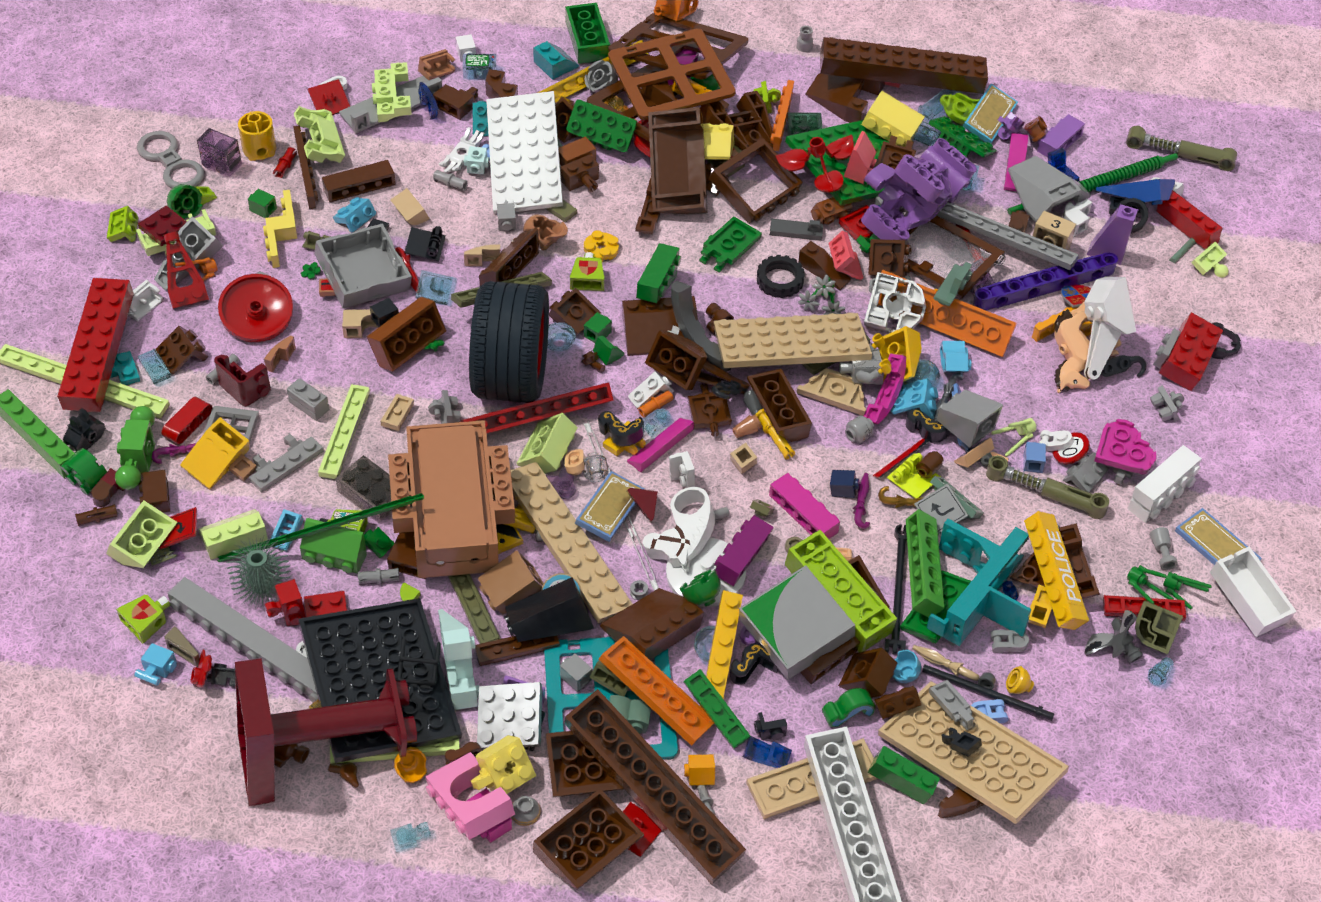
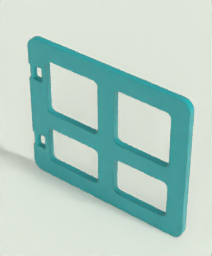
(558, 702)

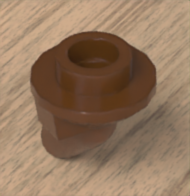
(590, 359)

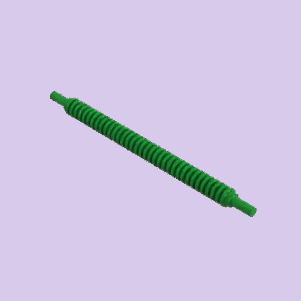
(1118, 175)

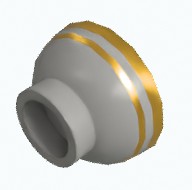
(526, 811)

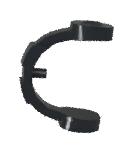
(1220, 353)

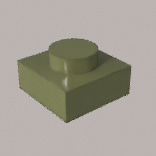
(762, 508)

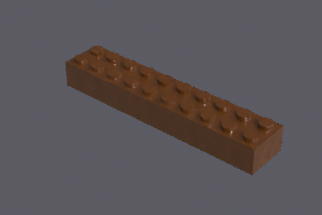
(903, 65)
(655, 786)

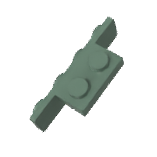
(953, 283)

